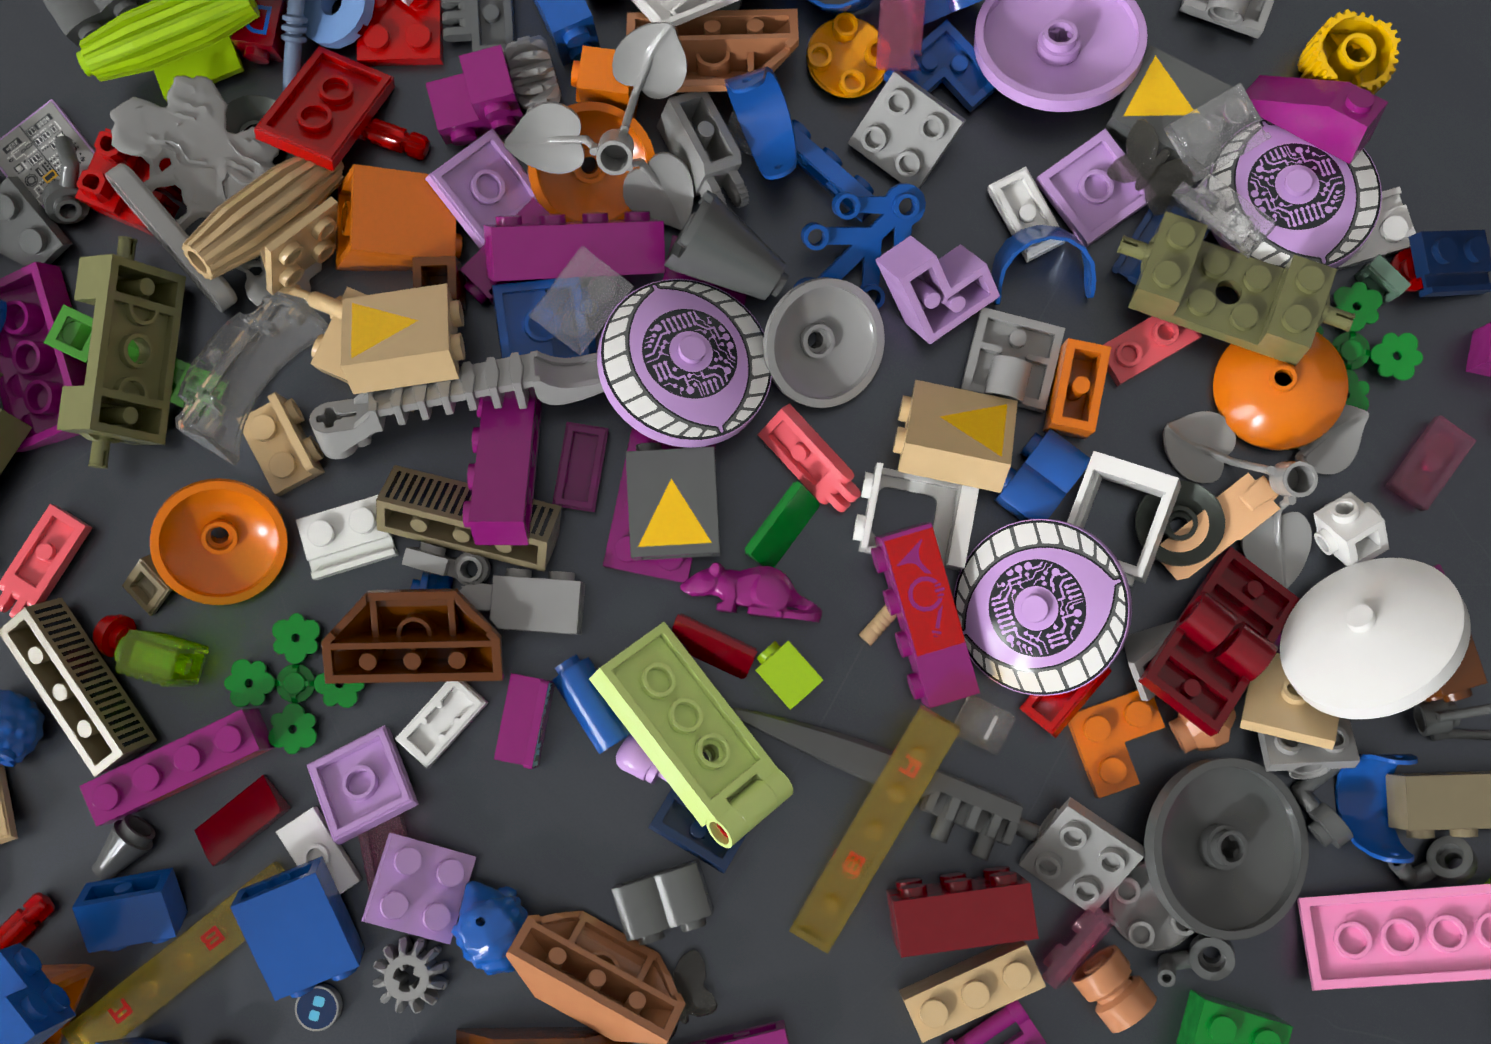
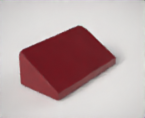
(714, 646)
(241, 820)

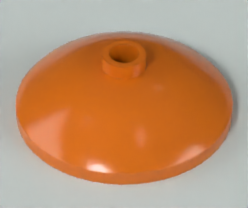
(594, 190)
(1276, 414)
(212, 567)

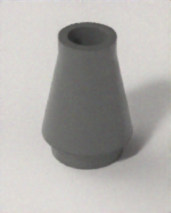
(124, 845)

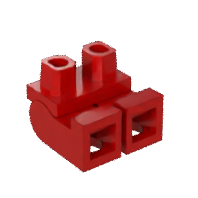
(101, 196)

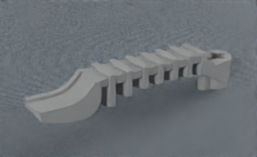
(349, 423)

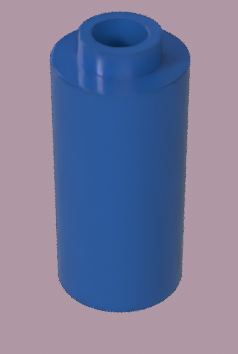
(587, 704)

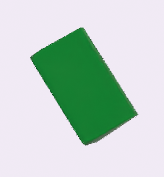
(782, 526)

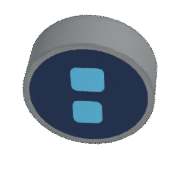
(319, 1007)

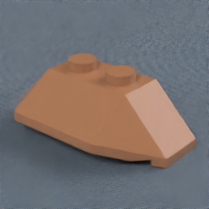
(731, 44)
(597, 977)

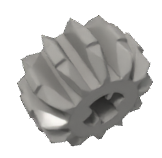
(532, 71)
(396, 979)

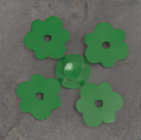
(1356, 349)
(293, 684)

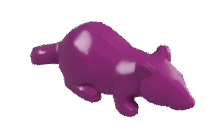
(760, 588)

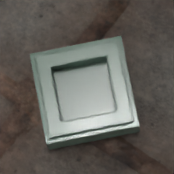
(1383, 277)

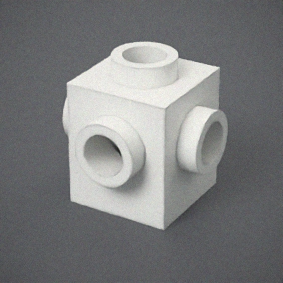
(1351, 530)

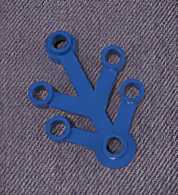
(867, 241)

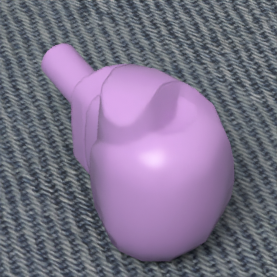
(635, 761)

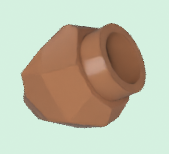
(1192, 737)

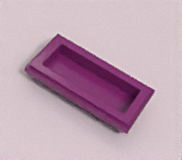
(580, 466)

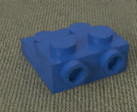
(520, 332)

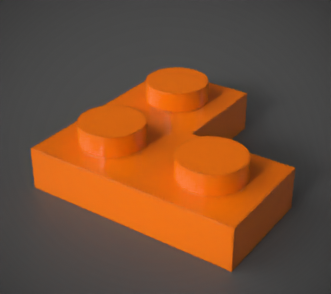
(1101, 739)

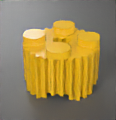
(1351, 51)

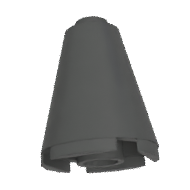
(726, 252)

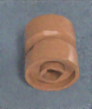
(1119, 997)

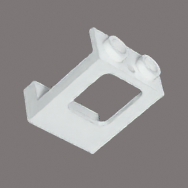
(952, 516)

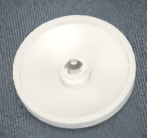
(1375, 638)

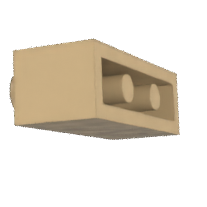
(971, 989)

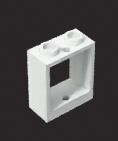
(1136, 477)

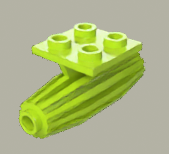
(170, 39)

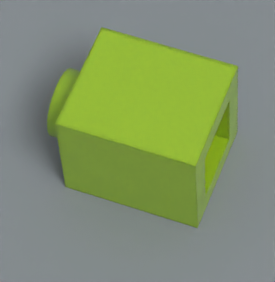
(787, 673)

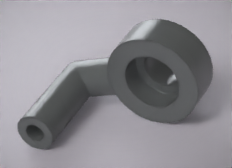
(65, 189)
(1326, 823)
(1438, 858)
(1205, 967)

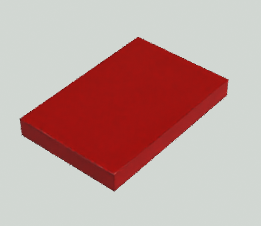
(325, 108)

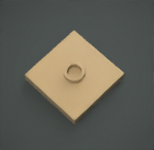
(1279, 711)

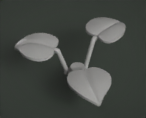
(551, 138)
(1281, 544)

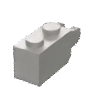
(703, 142)
(531, 603)

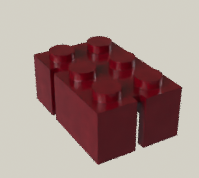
(961, 912)

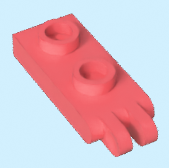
(1146, 346)
(810, 459)
(42, 559)

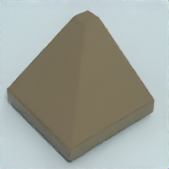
(147, 586)

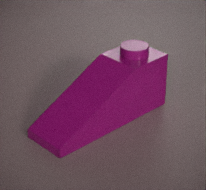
(1322, 112)

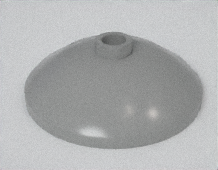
(845, 348)

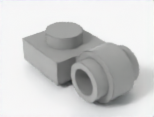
(433, 560)

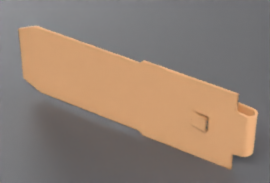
(1244, 507)

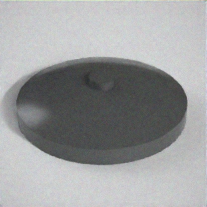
(1226, 848)

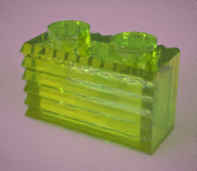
(160, 658)

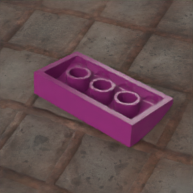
(30, 368)

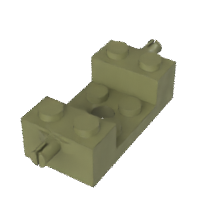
(1274, 307)
(124, 397)

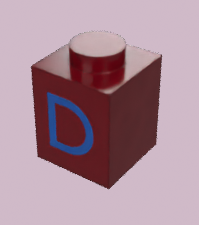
(261, 38)

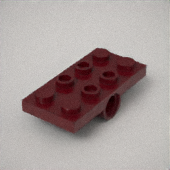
(1220, 642)

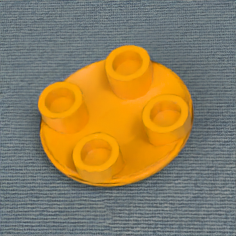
(844, 57)

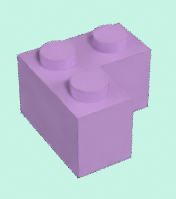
(933, 291)

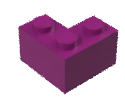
(476, 99)

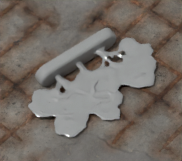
(204, 164)

